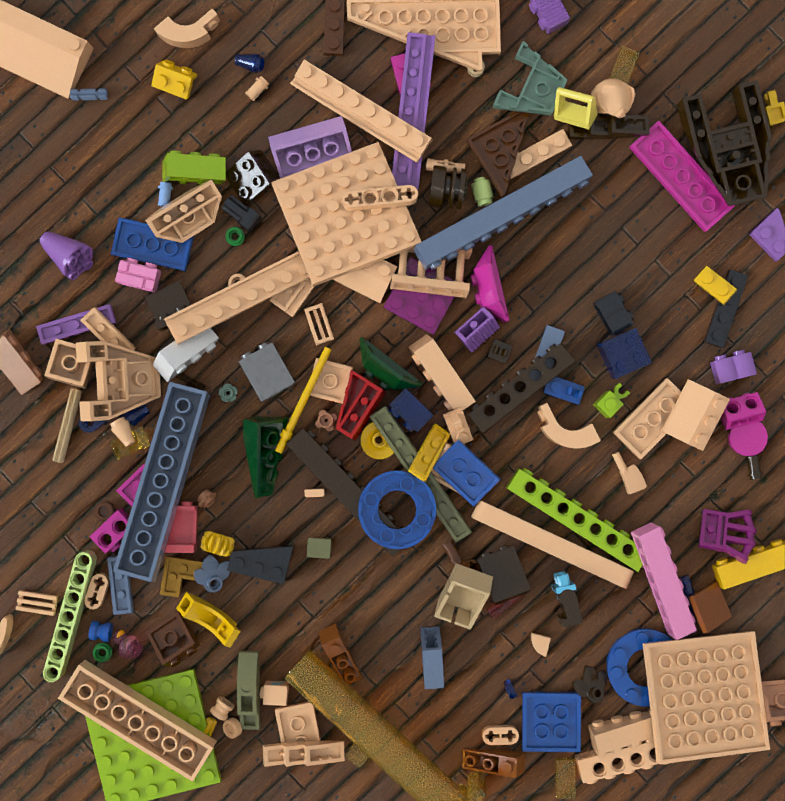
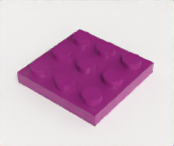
(419, 308)

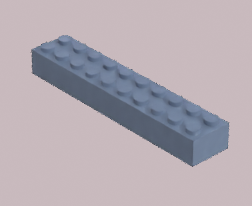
(161, 482)

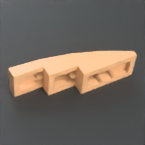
(303, 752)

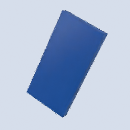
(138, 242)

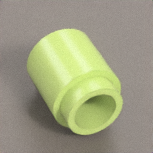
(482, 191)

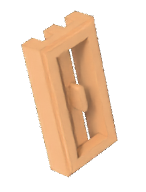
(324, 339)
(21, 600)

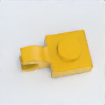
(774, 111)

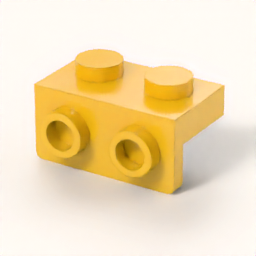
(173, 78)

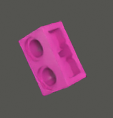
(743, 414)
(110, 527)

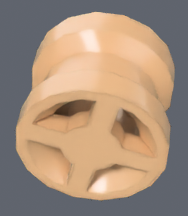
(222, 708)

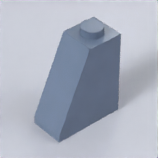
(432, 657)

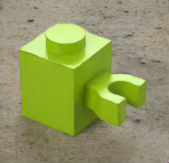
(610, 402)

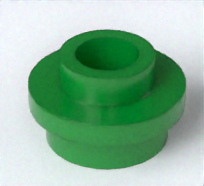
(235, 230)
(98, 656)

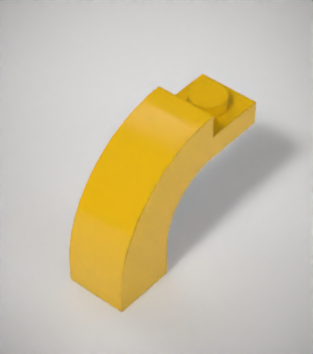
(210, 617)

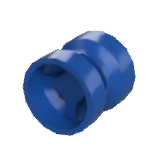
(100, 631)

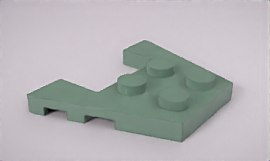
(540, 87)

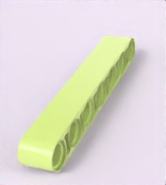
(64, 622)

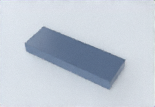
(550, 336)
(120, 590)

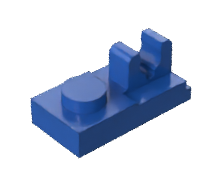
(564, 390)

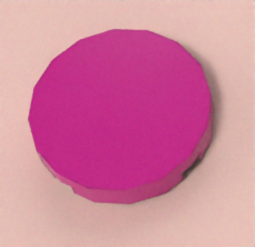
(748, 439)

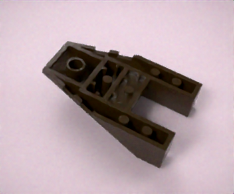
(733, 155)

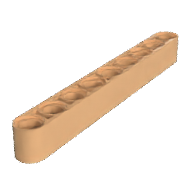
(552, 544)

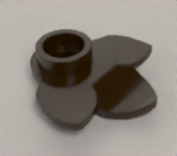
(591, 681)

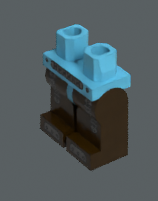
(568, 600)

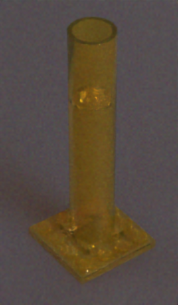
(378, 736)

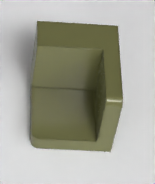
(319, 547)

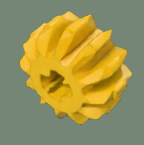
(217, 543)

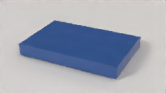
(466, 472)

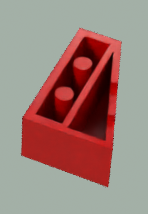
(358, 404)

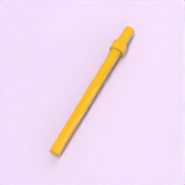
(286, 433)

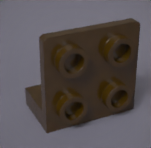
(251, 175)
(167, 302)

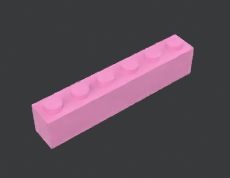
(664, 580)

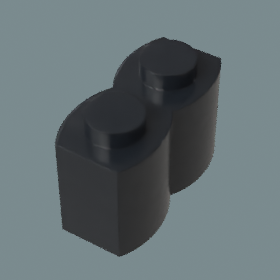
(613, 314)

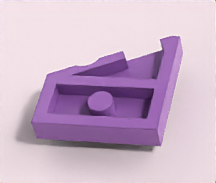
(771, 235)

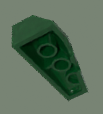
(261, 438)

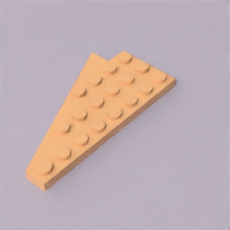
(461, 27)

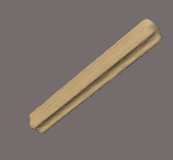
(67, 425)

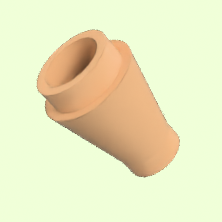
(123, 431)

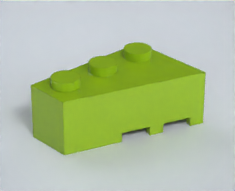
(193, 168)

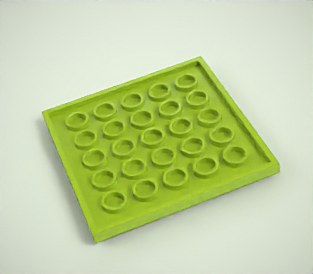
(135, 775)

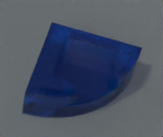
(510, 690)

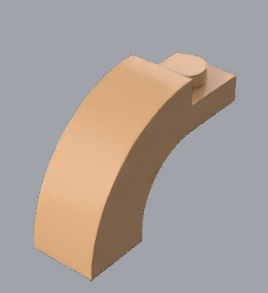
(189, 35)

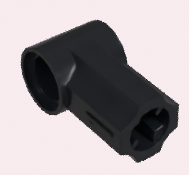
(244, 215)

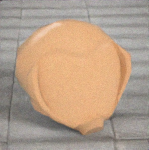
(613, 97)

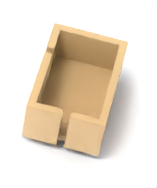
(468, 592)

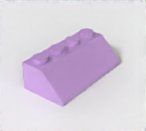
(309, 146)

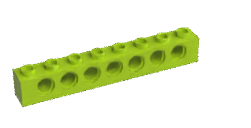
(517, 486)

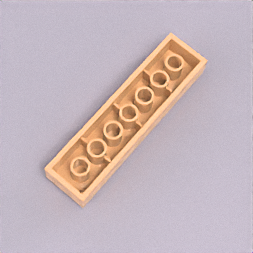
(137, 720)

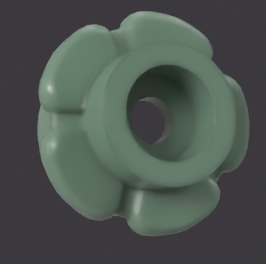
(233, 392)

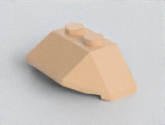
(186, 213)

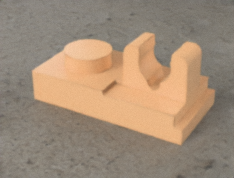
(458, 426)

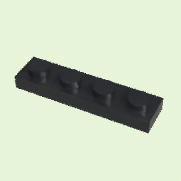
(724, 314)

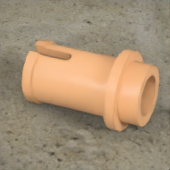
(257, 88)

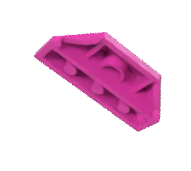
(489, 287)

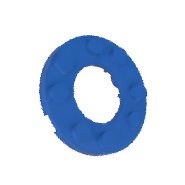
(424, 515)
(618, 659)

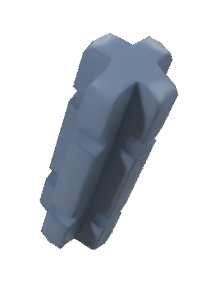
(89, 94)

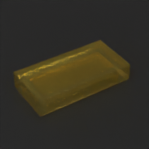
(624, 64)
(565, 778)

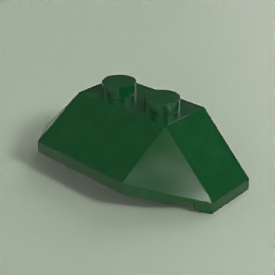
(385, 369)

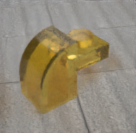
(142, 442)

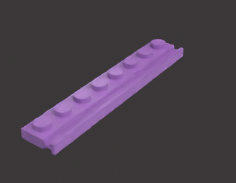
(414, 100)

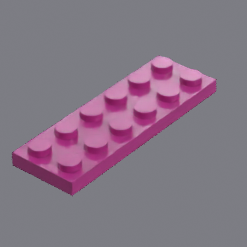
(681, 176)

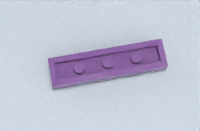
(69, 326)

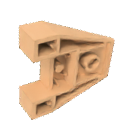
(123, 379)

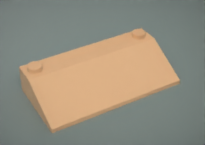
(41, 50)

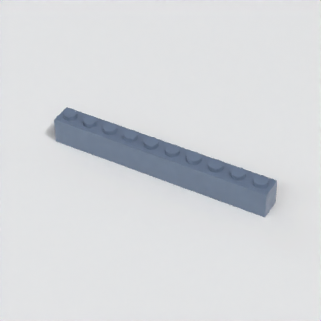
(502, 213)

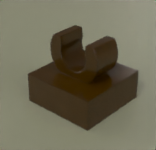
(499, 351)

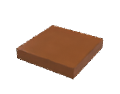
(710, 607)

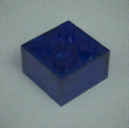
(624, 353)
(410, 410)

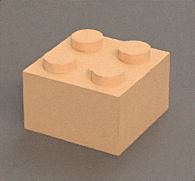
(64, 365)

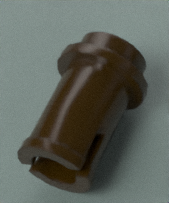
(754, 467)

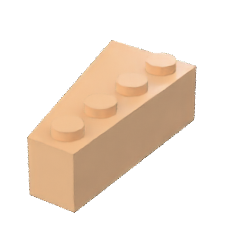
(441, 373)
(621, 732)

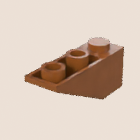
(339, 654)
(495, 761)

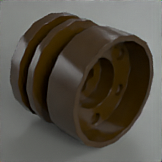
(447, 187)

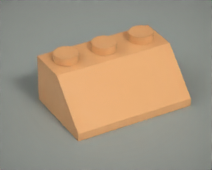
(370, 280)
(695, 415)

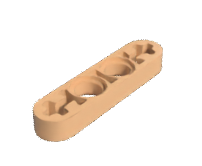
(380, 201)

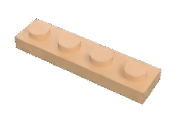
(540, 152)

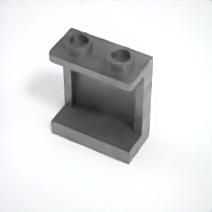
(266, 371)

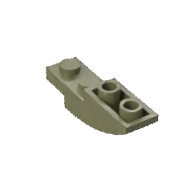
(248, 690)

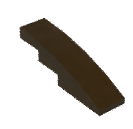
(612, 128)

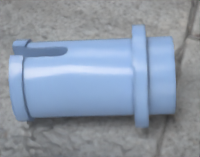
(164, 193)

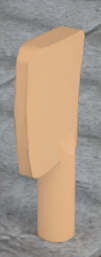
(631, 475)

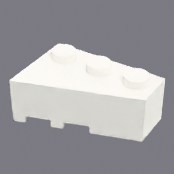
(176, 358)

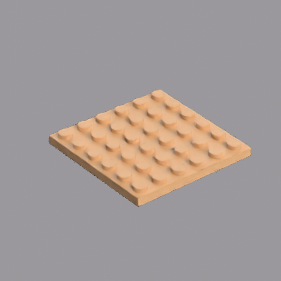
(338, 239)
(705, 697)

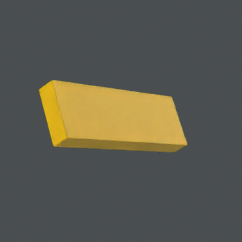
(429, 452)

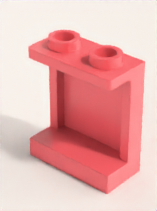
(184, 529)

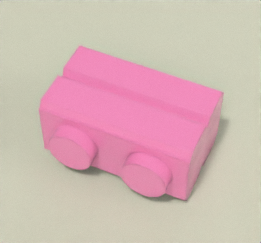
(137, 275)

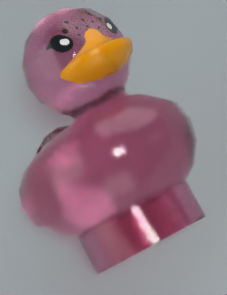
(129, 645)

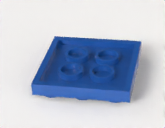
(551, 722)

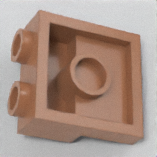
(774, 701)

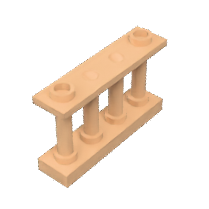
(432, 286)

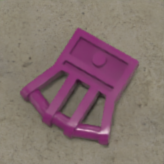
(714, 533)

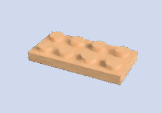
(645, 424)

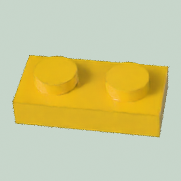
(715, 285)

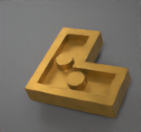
(175, 571)

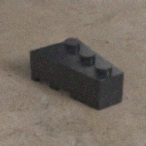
(262, 562)

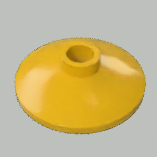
(369, 445)

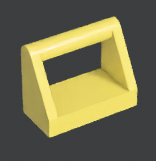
(574, 113)

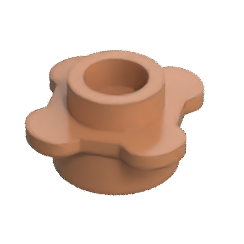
(327, 425)
(206, 499)

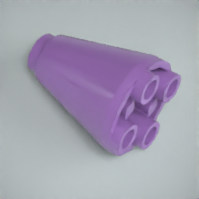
(68, 254)

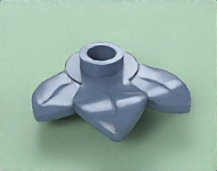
(210, 571)

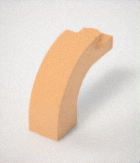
(577, 438)

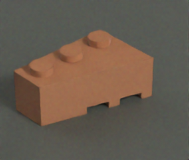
(17, 363)

